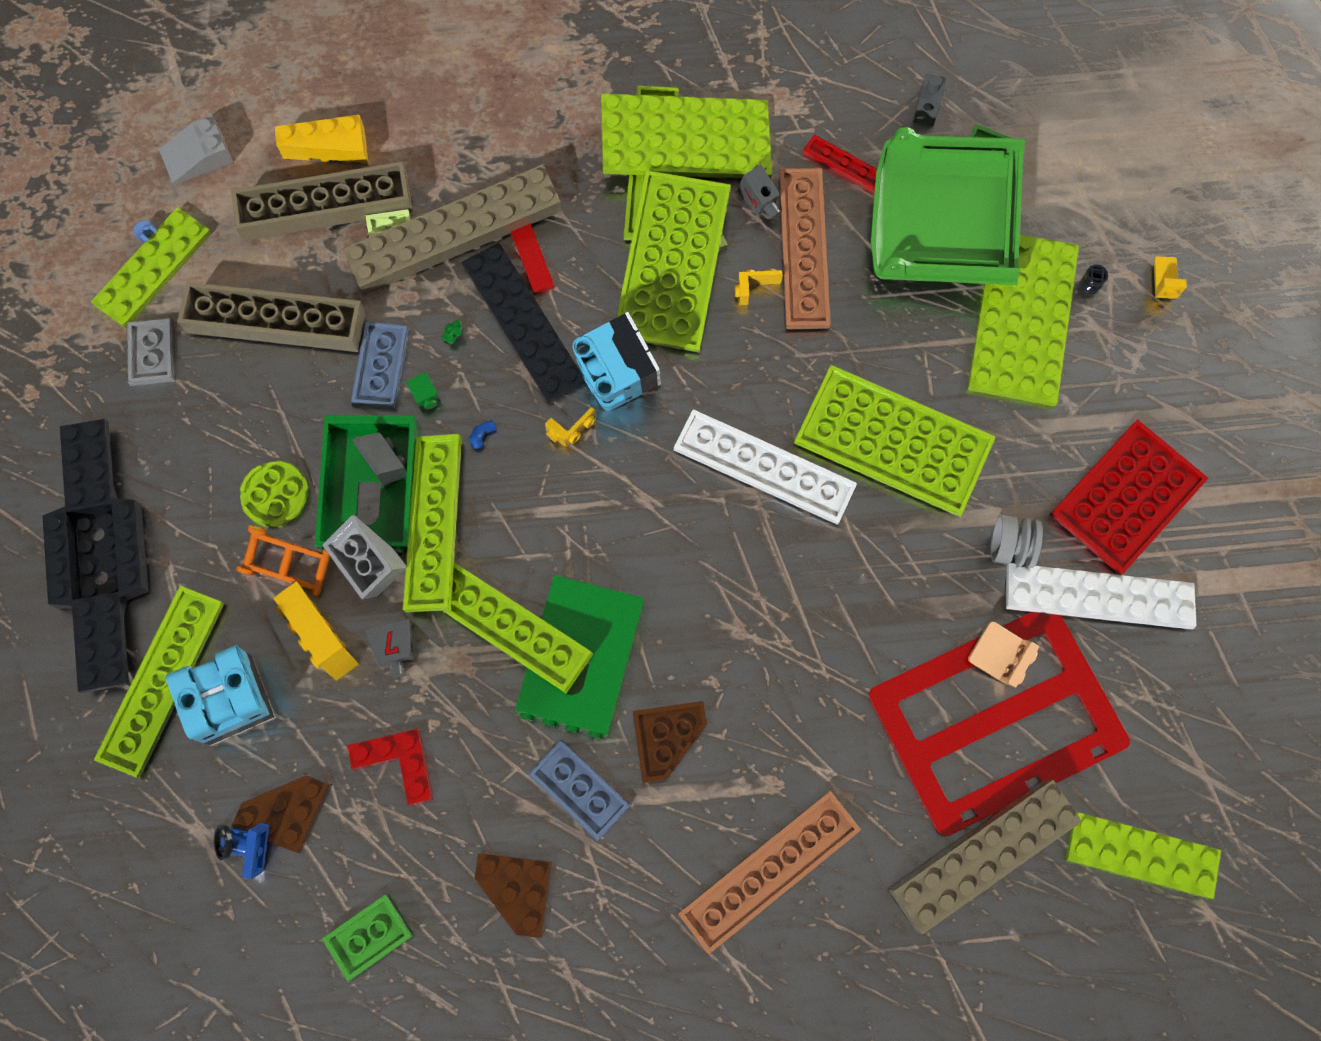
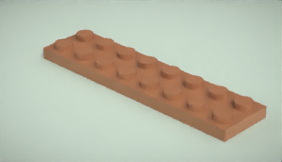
(804, 249)
(769, 872)

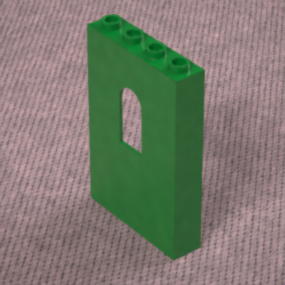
(345, 467)
(605, 625)

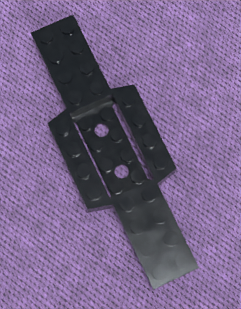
(120, 554)

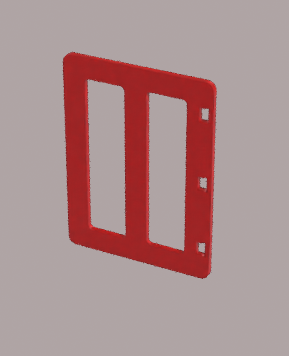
(990, 799)

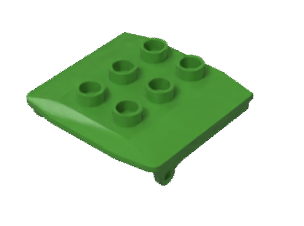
(948, 209)

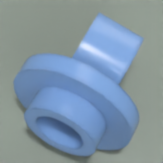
(143, 230)

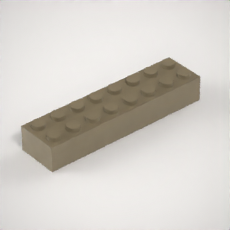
(320, 200)
(272, 316)
(984, 855)

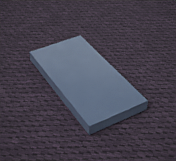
(380, 365)
(579, 790)

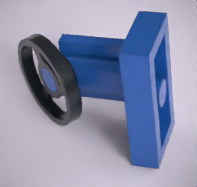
(250, 844)

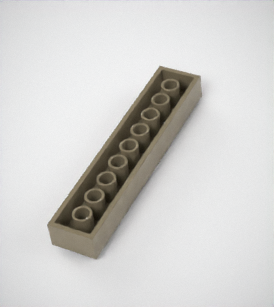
(452, 229)

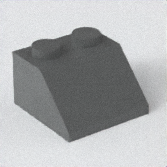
(381, 458)

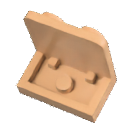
(1003, 654)

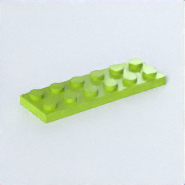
(151, 267)
(1144, 855)

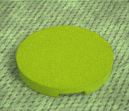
(274, 494)

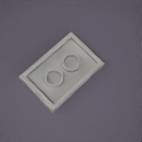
(151, 352)

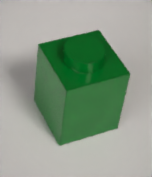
(423, 392)

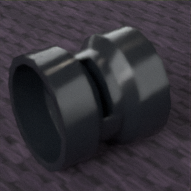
(1094, 279)

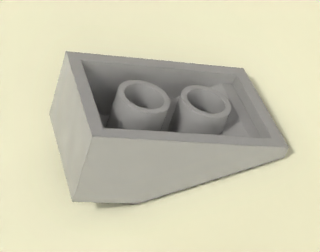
(195, 151)
(364, 558)

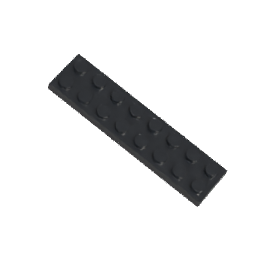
(523, 323)

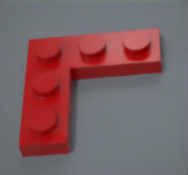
(402, 746)

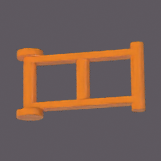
(250, 568)

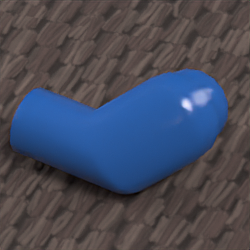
(478, 433)

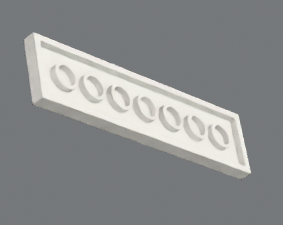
(765, 466)
(1101, 596)

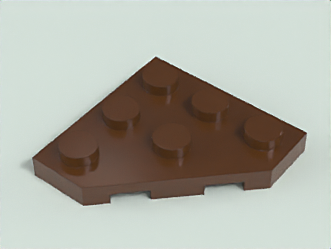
(666, 737)
(286, 810)
(516, 889)

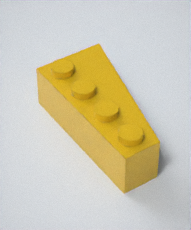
(324, 139)
(314, 631)

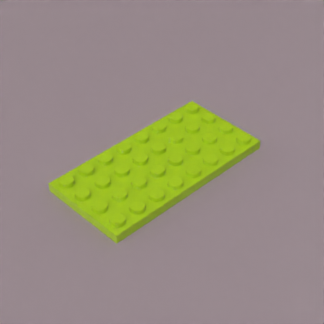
(684, 135)
(674, 258)
(1026, 325)
(895, 440)

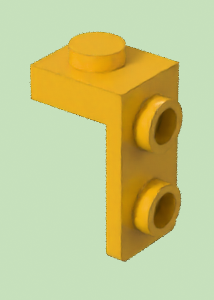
(752, 277)
(1166, 278)
(558, 433)

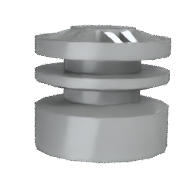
(1022, 541)

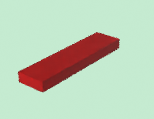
(841, 162)
(532, 259)

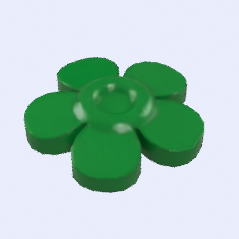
(452, 332)

